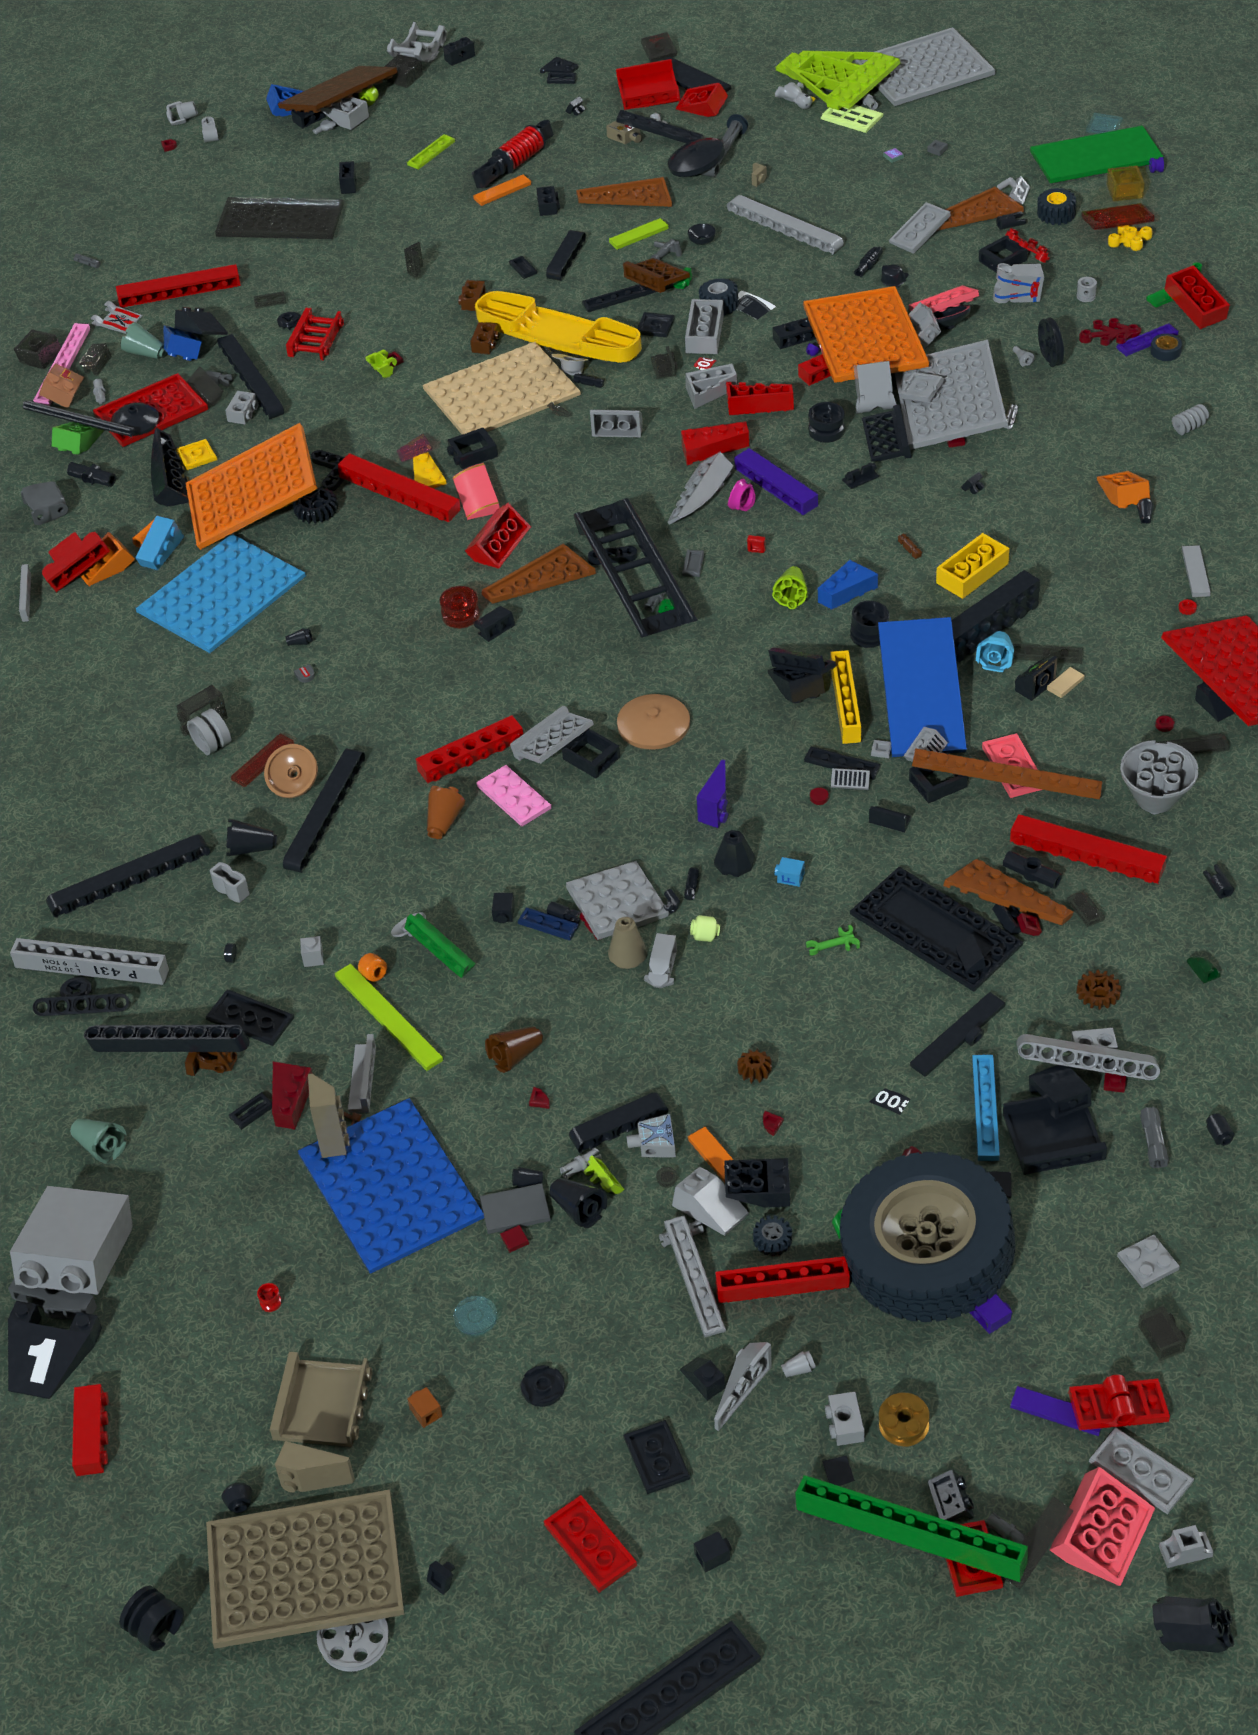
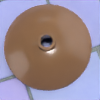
(282, 766)

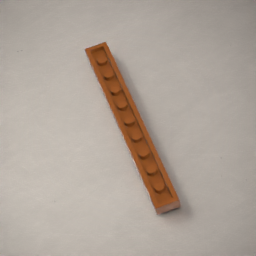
(1007, 773)

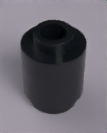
(1220, 1129)

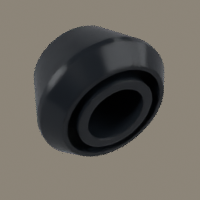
(237, 1497)

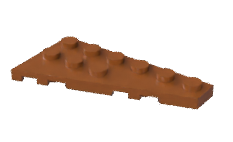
(640, 193)
(980, 208)
(549, 570)
(1006, 891)

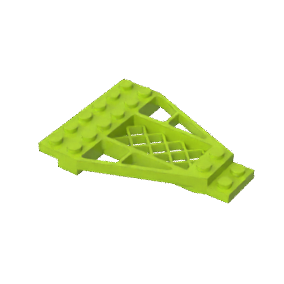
(845, 79)

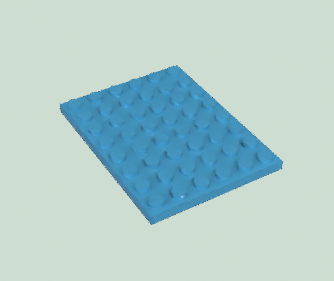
(220, 593)

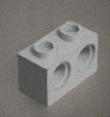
(241, 407)
(1097, 1037)

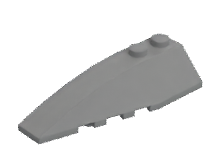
(702, 485)

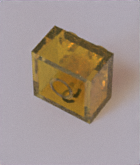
(1125, 183)

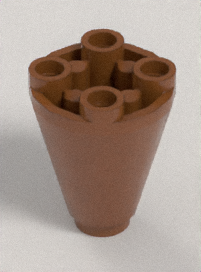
(442, 810)

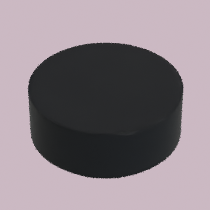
(230, 952)
(974, 1035)

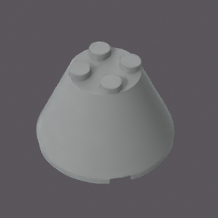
(1158, 774)

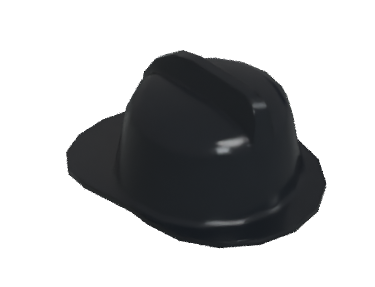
(893, 275)

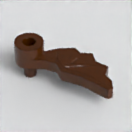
(355, 1117)

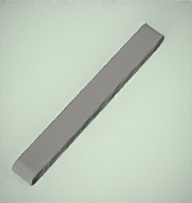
(785, 223)

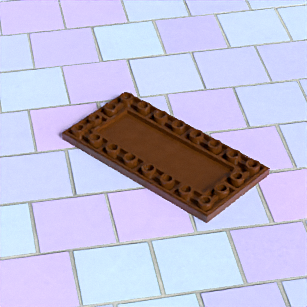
(337, 88)

